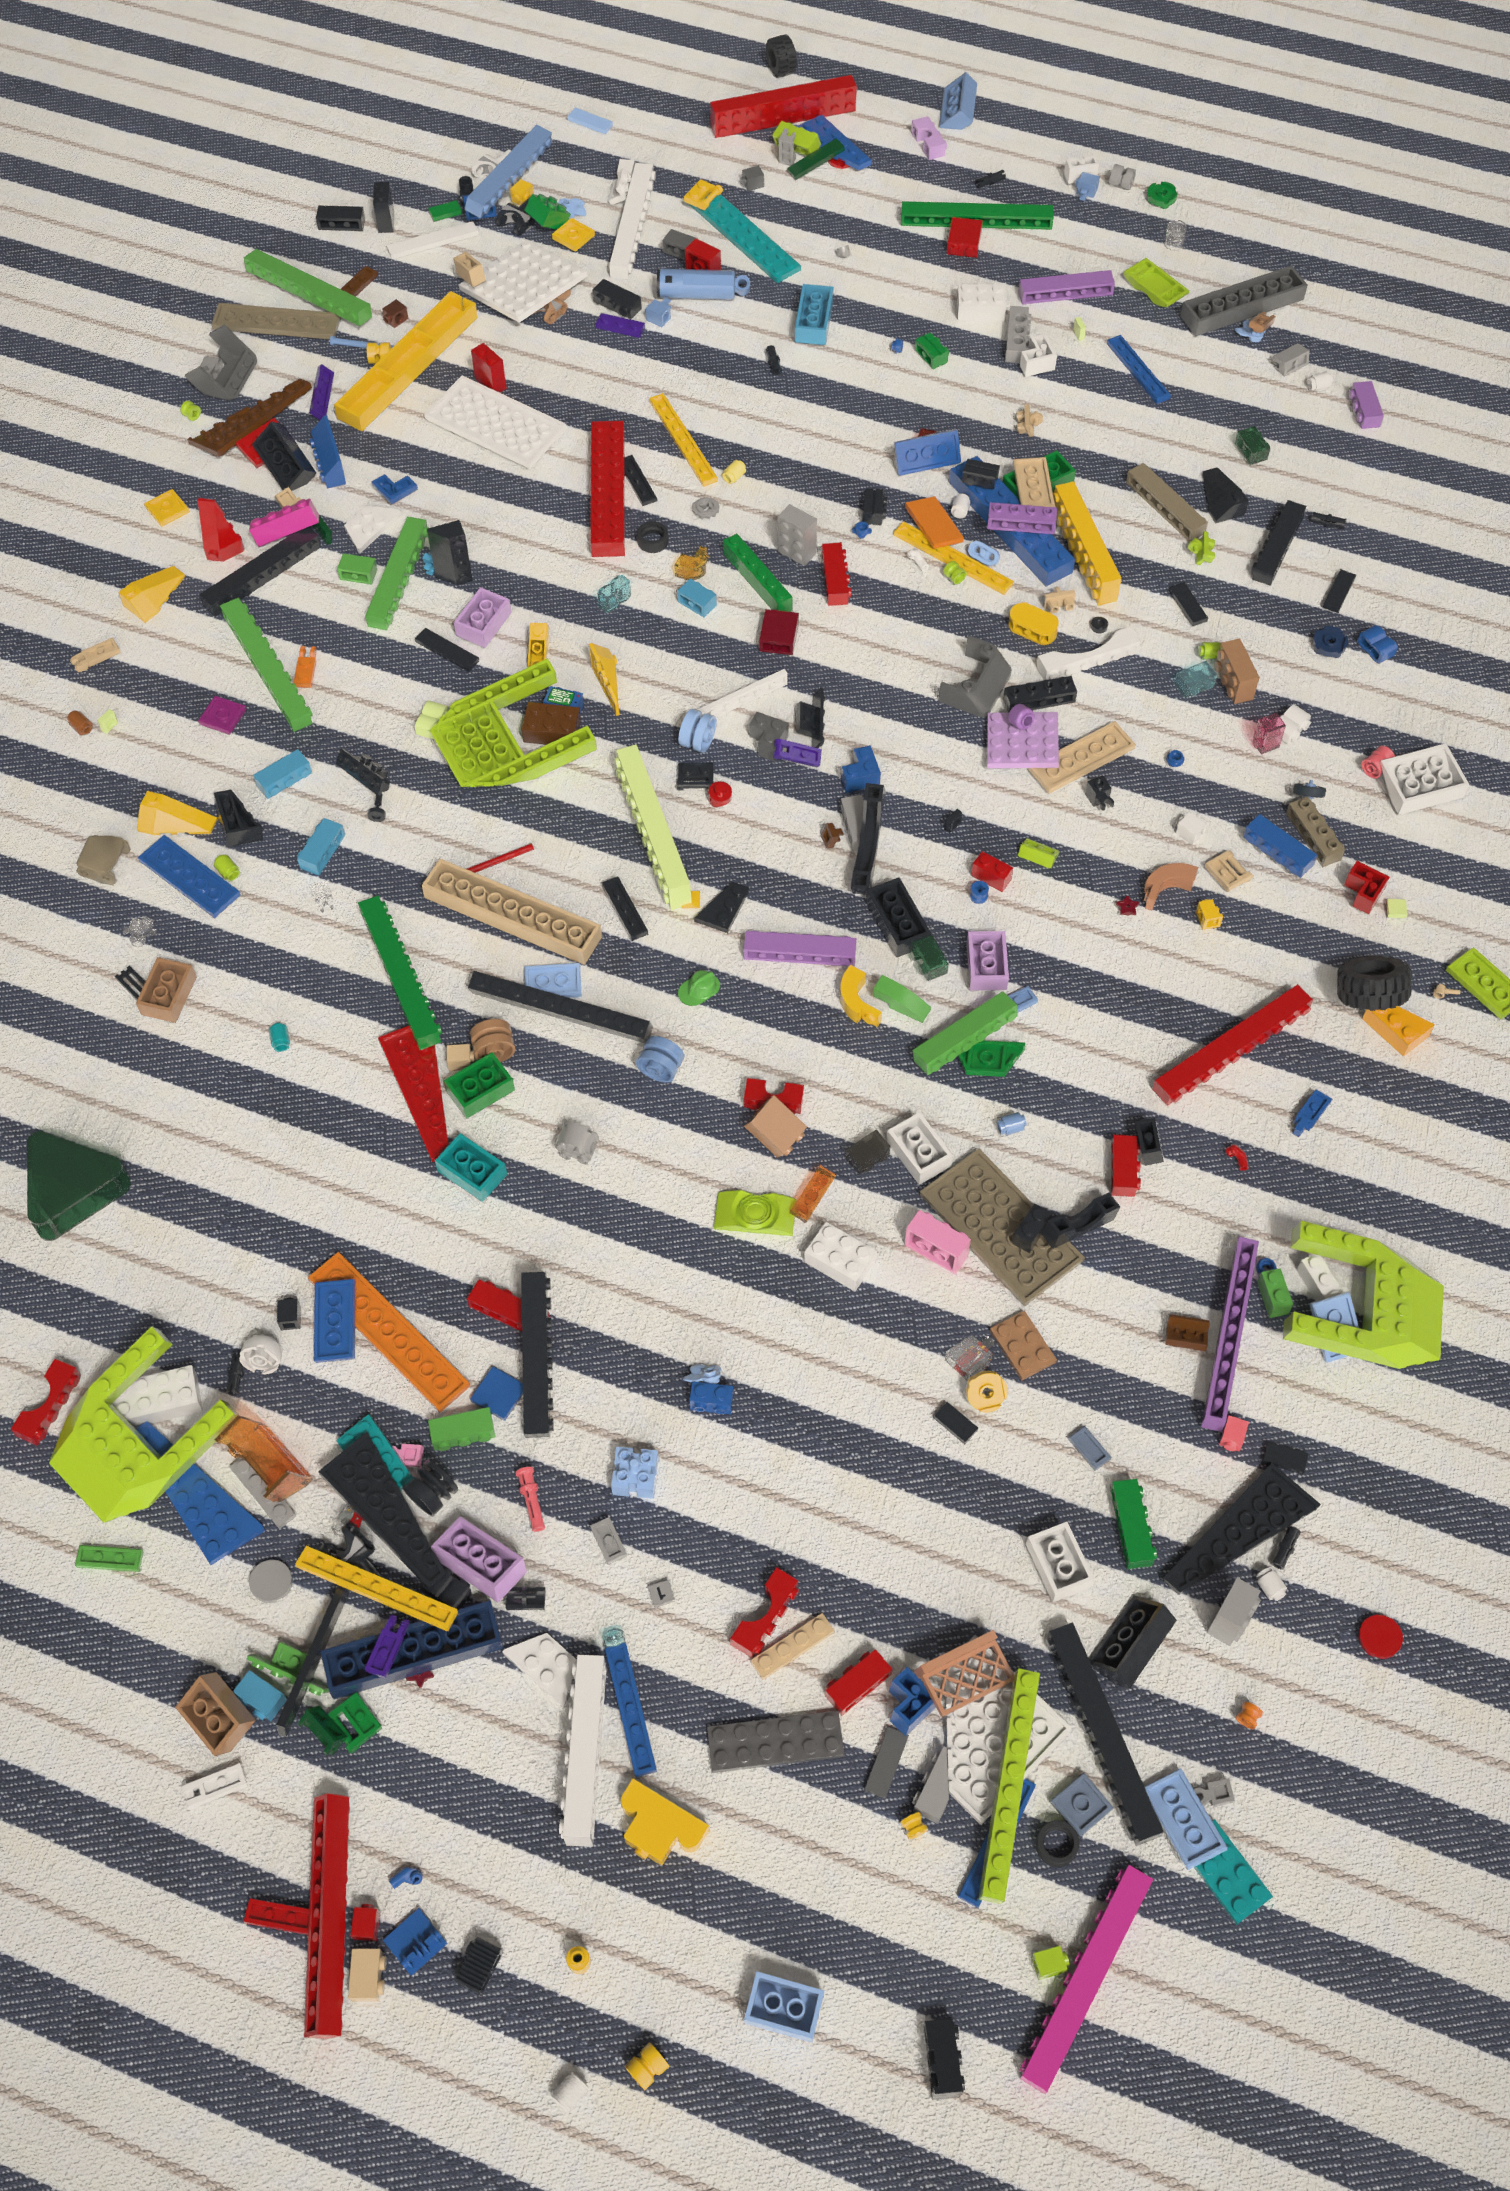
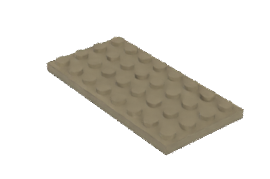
(989, 1209)

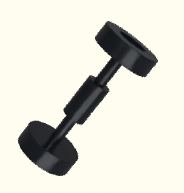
(378, 814)

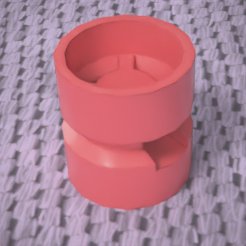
(1372, 765)

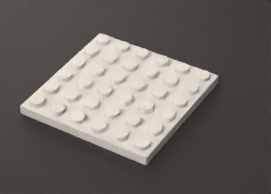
(524, 280)

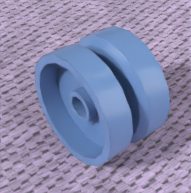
(660, 1059)

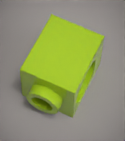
(1050, 1962)

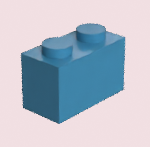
(697, 598)
(259, 1696)

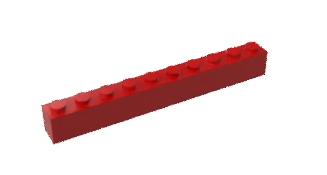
(1232, 1044)
(327, 1917)

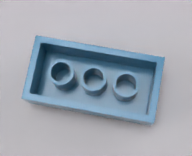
(814, 314)

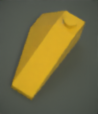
(149, 593)
(604, 668)
(166, 815)

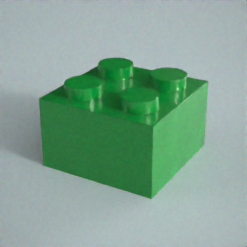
(547, 211)

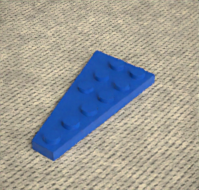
(827, 132)

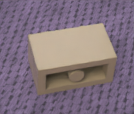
(469, 269)
(366, 1975)

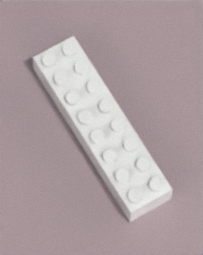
(584, 1752)

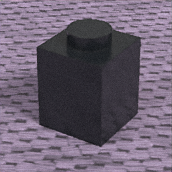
(288, 1314)

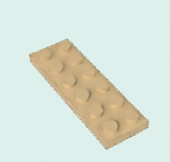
(1085, 756)

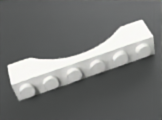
(1058, 664)

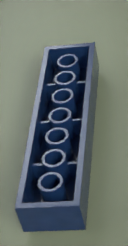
(422, 1650)

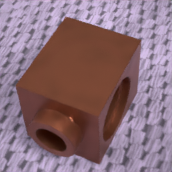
(395, 313)

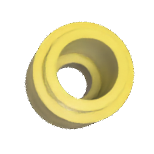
(734, 471)

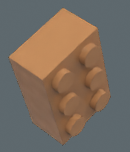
(1236, 671)
(166, 990)
(215, 1713)

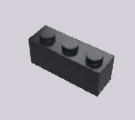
(340, 218)
(617, 299)

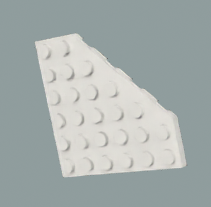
(978, 1733)

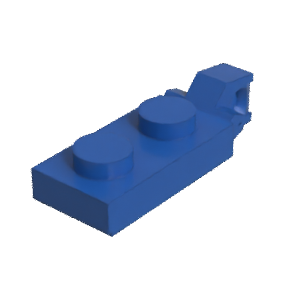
(1311, 1112)

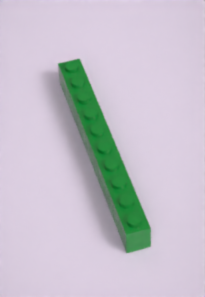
(993, 215)
(399, 972)

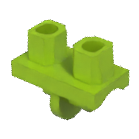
(1201, 548)

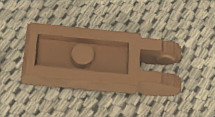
(1261, 322)

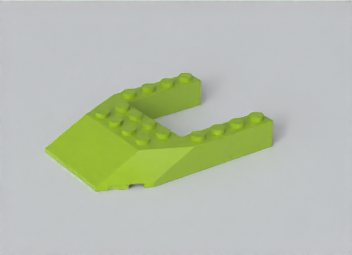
(482, 746)
(1399, 1303)
(109, 1458)

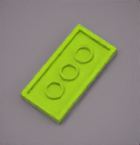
(1483, 981)

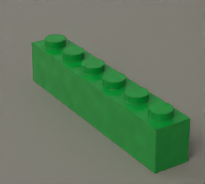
(757, 574)

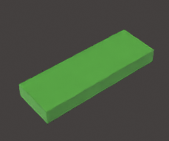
(109, 1558)

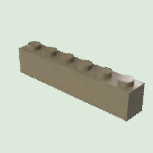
(1166, 502)

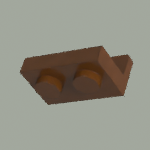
(1187, 1332)

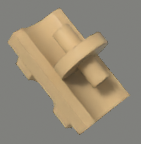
(1030, 420)
(1059, 599)

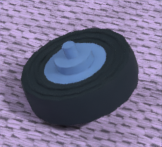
(1310, 790)

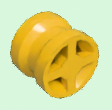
(914, 1825)

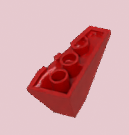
(218, 536)

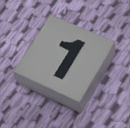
(661, 1594)

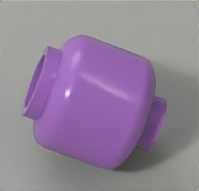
(1021, 716)

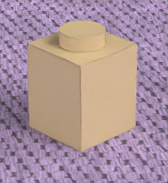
(459, 1057)

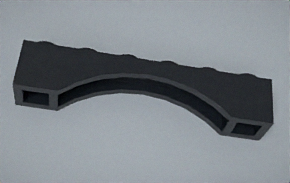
(869, 838)

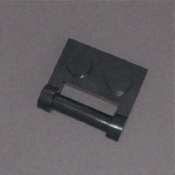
(700, 773)

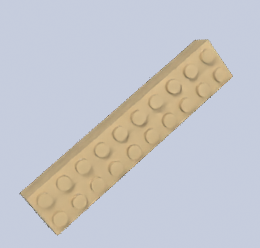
(512, 911)

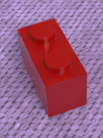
(992, 871)

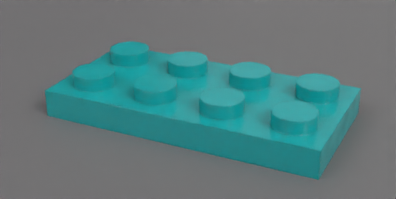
(391, 1458)
(1233, 1881)

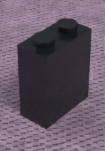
(383, 207)

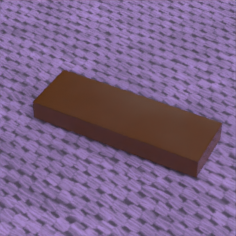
(360, 281)

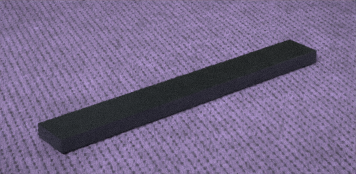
(312, 1660)

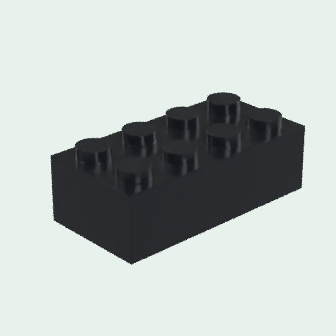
(896, 915)

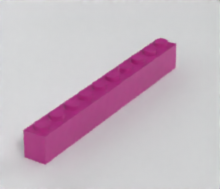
(1086, 1979)

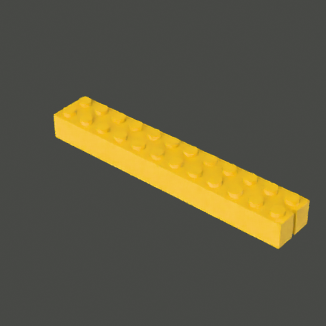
(405, 361)

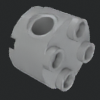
(576, 1142)

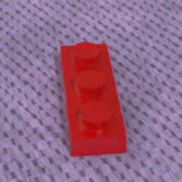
(277, 1916)

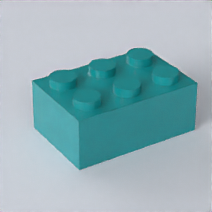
(471, 1167)

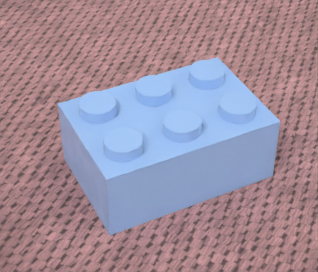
(784, 2007)

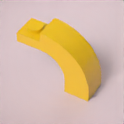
(853, 1006)

